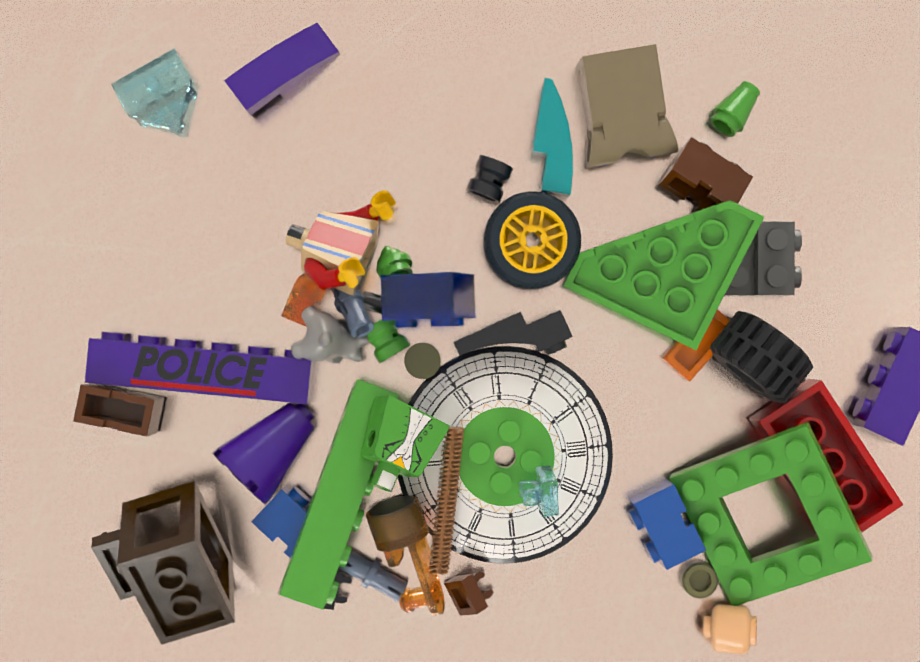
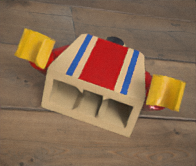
(341, 243)

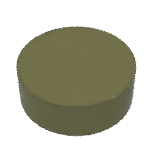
(422, 360)
(698, 579)

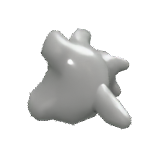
(327, 339)

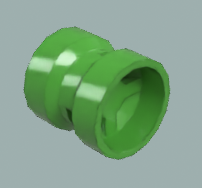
(386, 340)

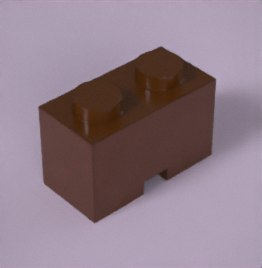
(705, 176)
(118, 409)

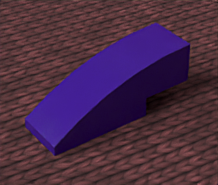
(281, 67)

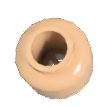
(731, 629)

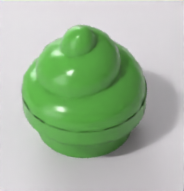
(393, 262)

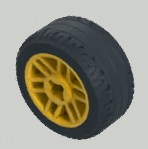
(557, 240)

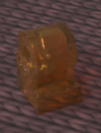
(302, 295)

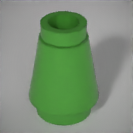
(735, 109)

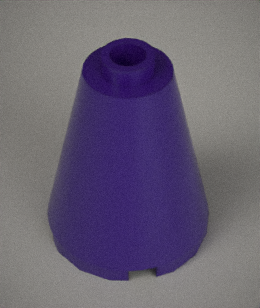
(267, 449)

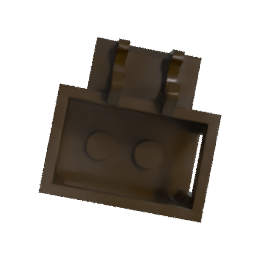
(172, 576)

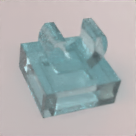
(542, 491)

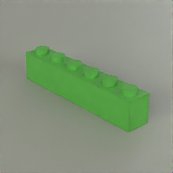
(334, 506)

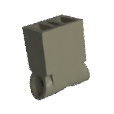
(624, 105)

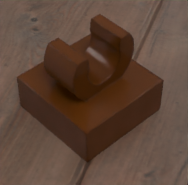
(466, 593)

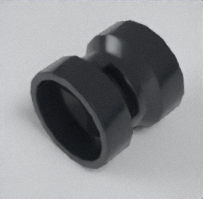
(489, 178)

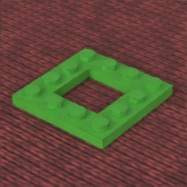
(791, 452)

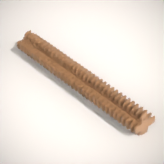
(447, 501)

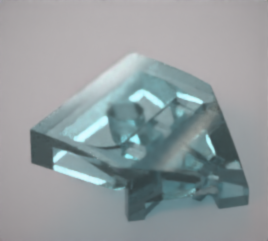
(158, 92)

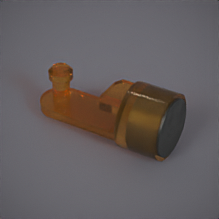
(399, 525)

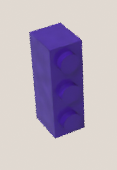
(894, 389)

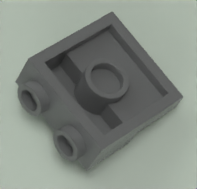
(769, 262)

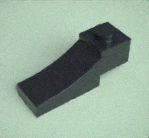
(544, 333)

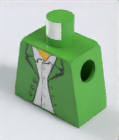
(400, 440)

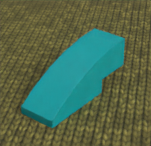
(553, 143)

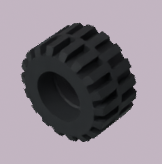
(761, 356)

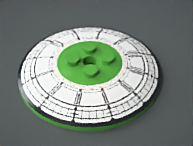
(547, 419)

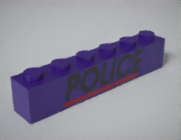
(198, 370)

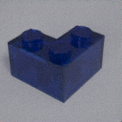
(434, 296)

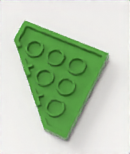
(670, 272)

